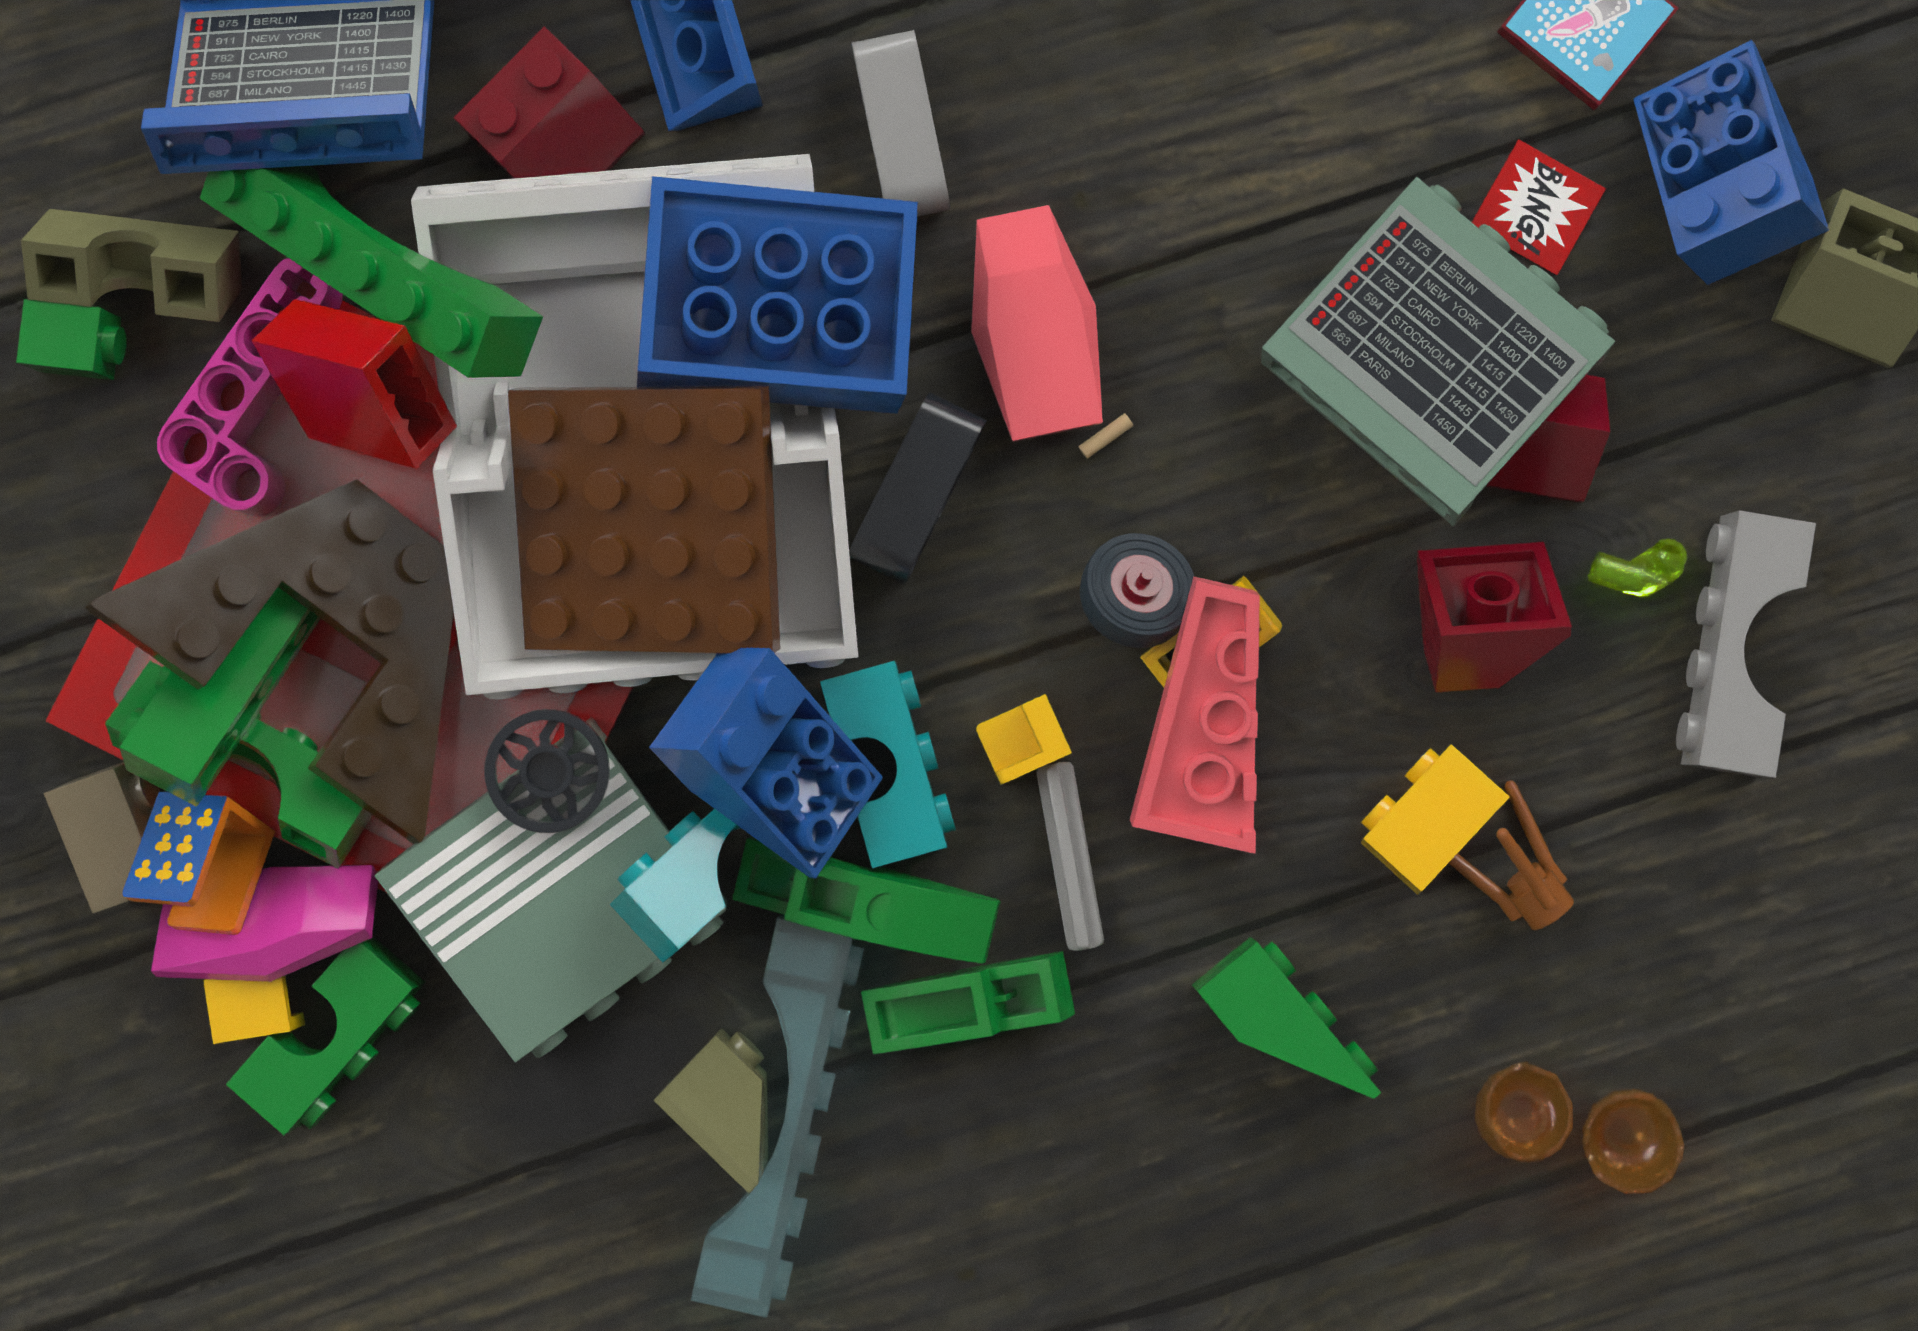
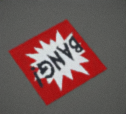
(1539, 206)

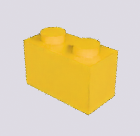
(1432, 818)

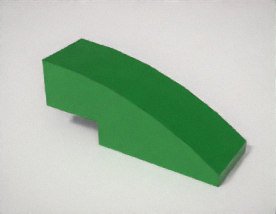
(968, 1003)

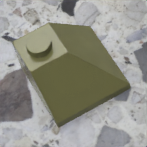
(724, 1105)

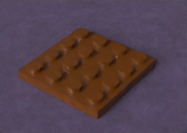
(645, 518)

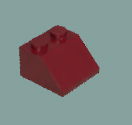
(548, 115)

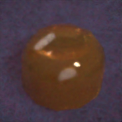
(1524, 1113)
(1632, 1141)

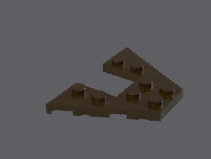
(364, 576)

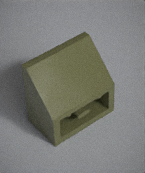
(1856, 280)

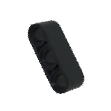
(916, 488)

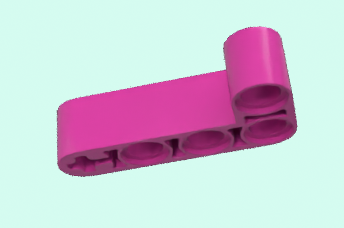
(229, 430)

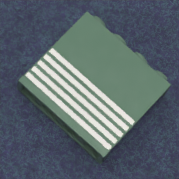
(528, 912)

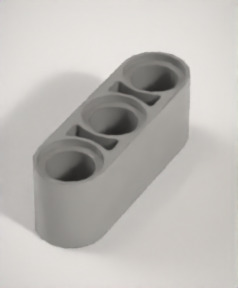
(901, 121)

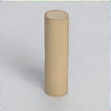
(1105, 436)

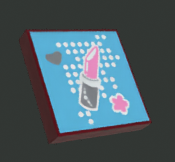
(1586, 41)

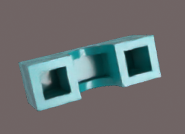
(908, 817)

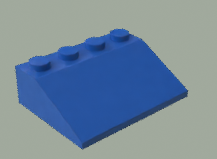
(778, 293)

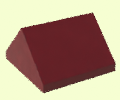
(1565, 448)

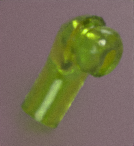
(1643, 574)

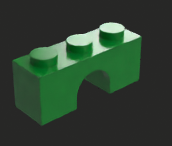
(292, 1080)

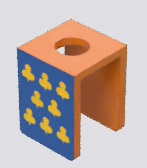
(200, 862)

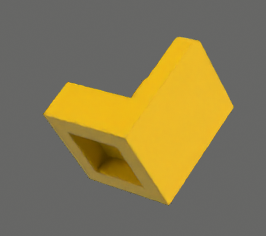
(1023, 739)
(249, 1009)

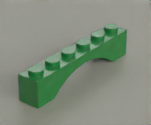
(444, 311)

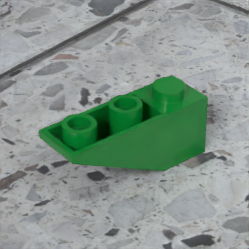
(1268, 1013)

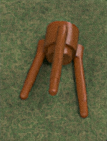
(1536, 887)

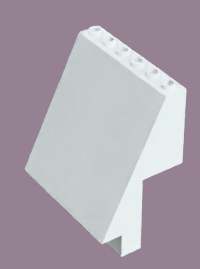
(579, 260)

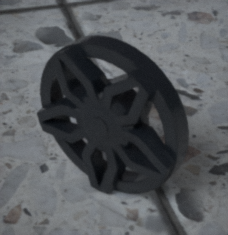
(547, 771)

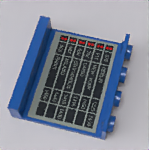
(293, 84)

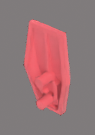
(1035, 325)

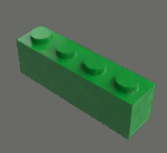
(192, 732)

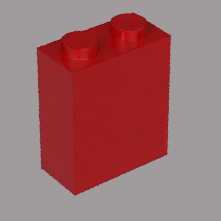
(355, 382)

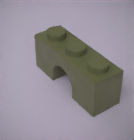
(85, 255)

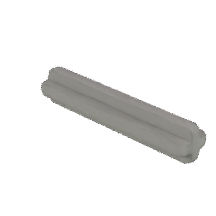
(1070, 856)

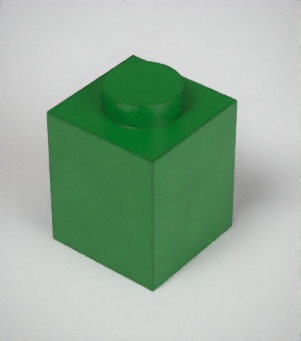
(70, 340)

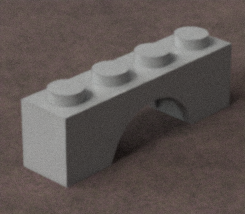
(1728, 719)

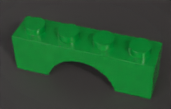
(310, 811)

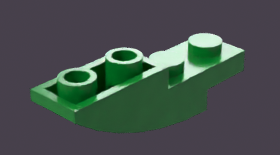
(870, 904)

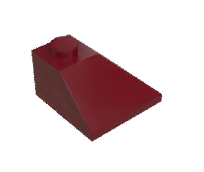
(1488, 613)

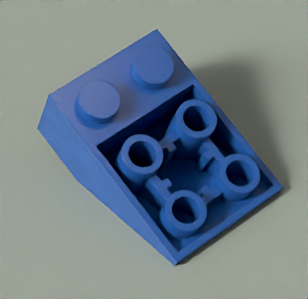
(1728, 165)
(768, 757)

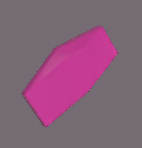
(290, 923)

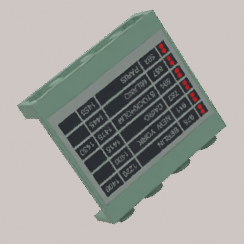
(1436, 348)

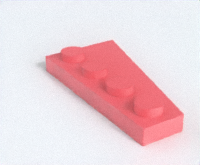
(1202, 746)

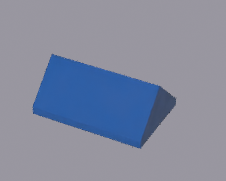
(696, 60)

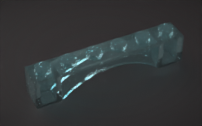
(745, 1246)

